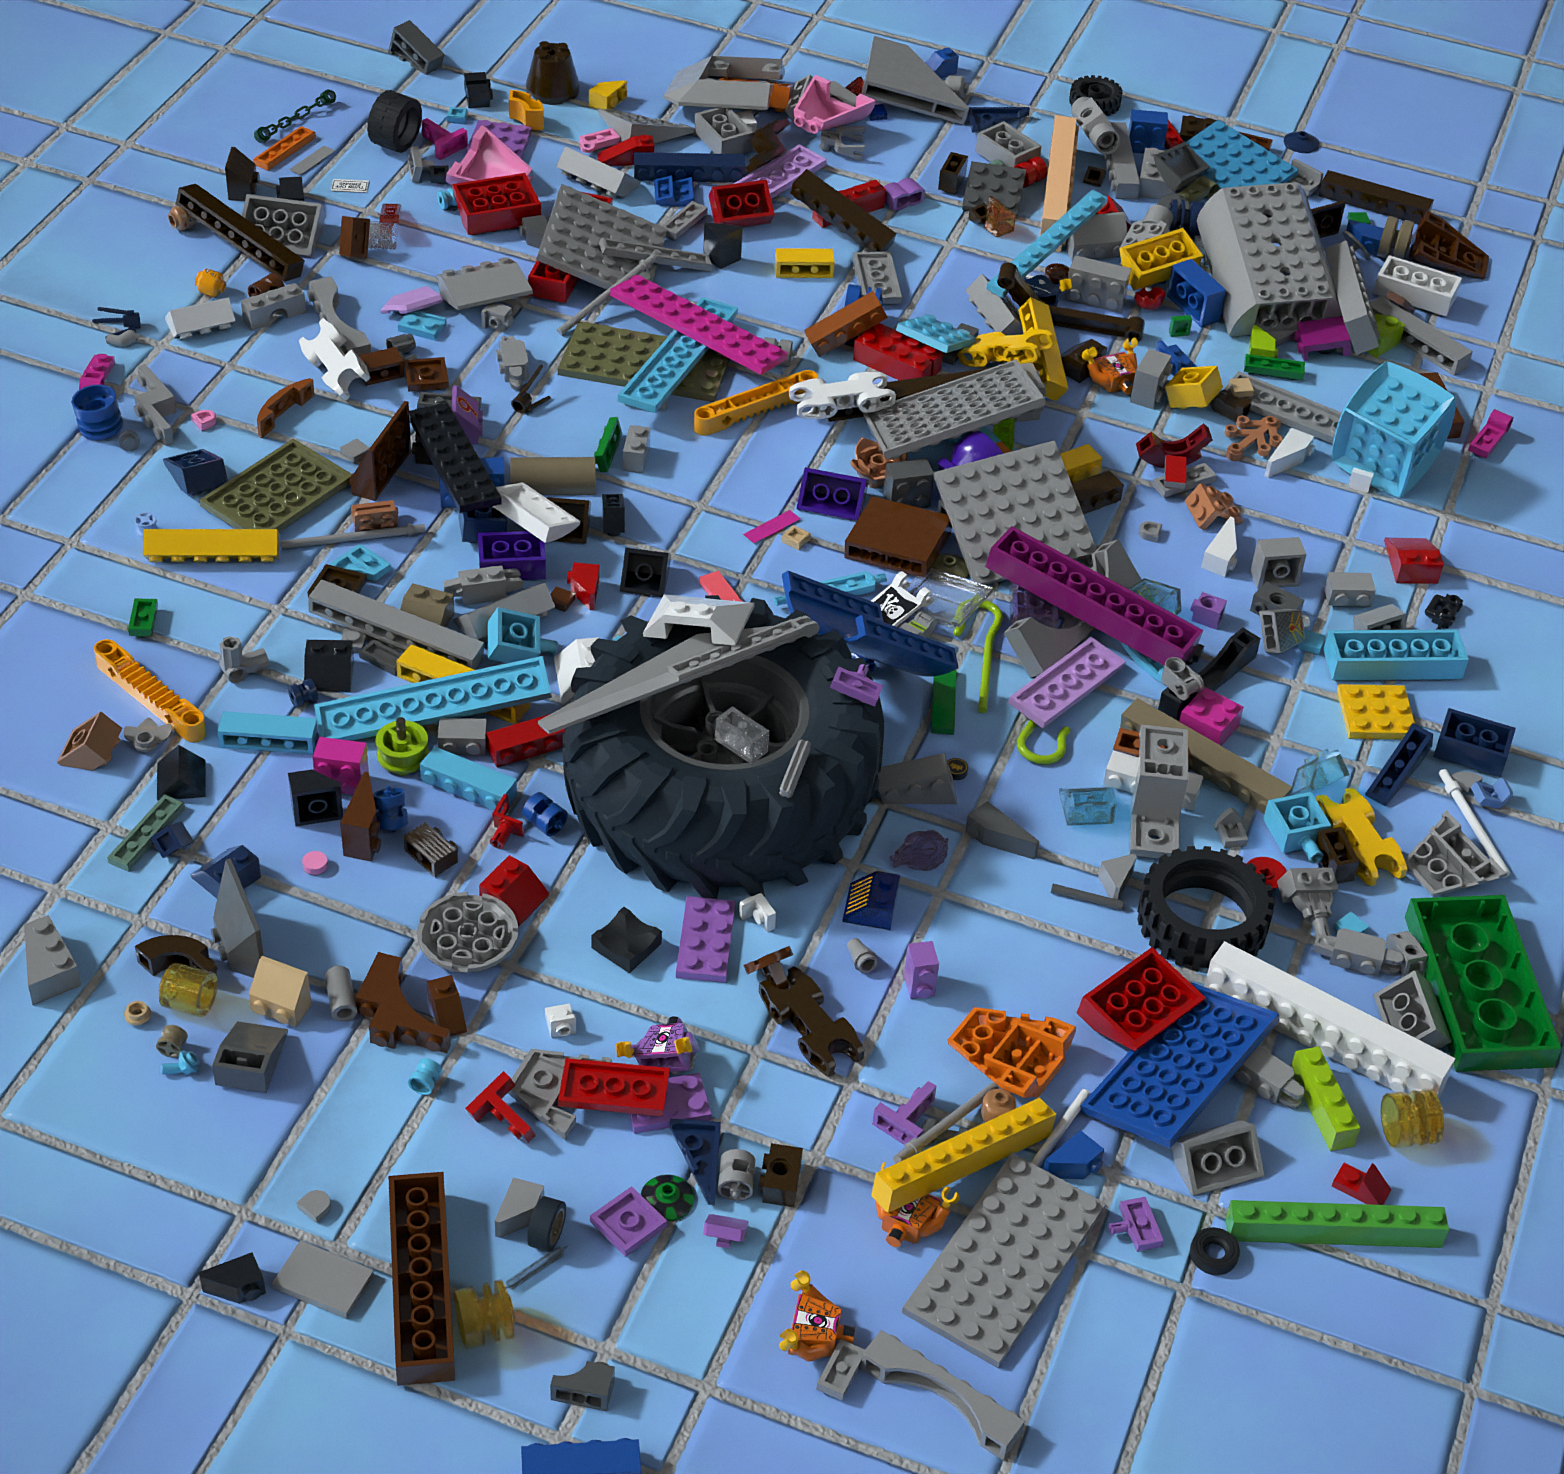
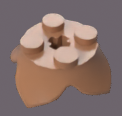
(871, 463)

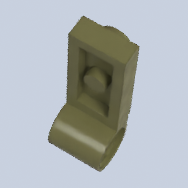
(1199, 189)

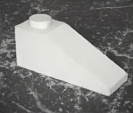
(1290, 452)
(1221, 552)

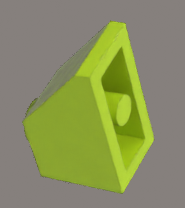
(1262, 343)

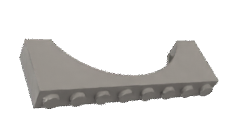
(1043, 646)

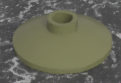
(951, 564)

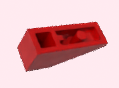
(623, 152)

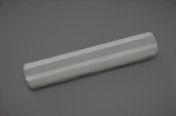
(795, 768)

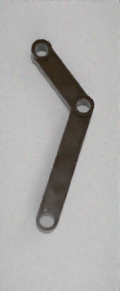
(1070, 318)

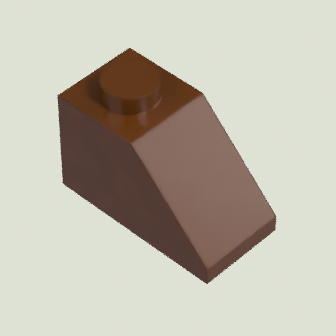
(446, 1004)

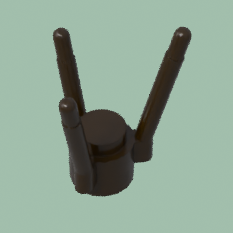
(523, 399)

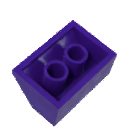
(832, 494)

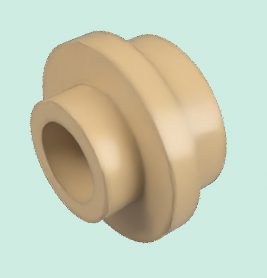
(137, 1013)

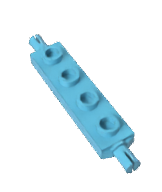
(854, 584)

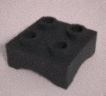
(626, 940)

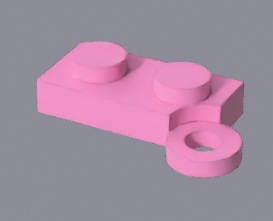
(598, 140)

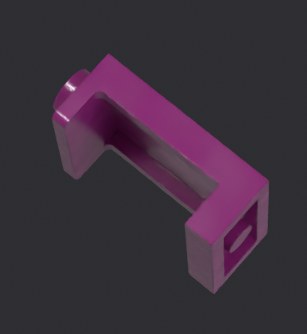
(1322, 335)

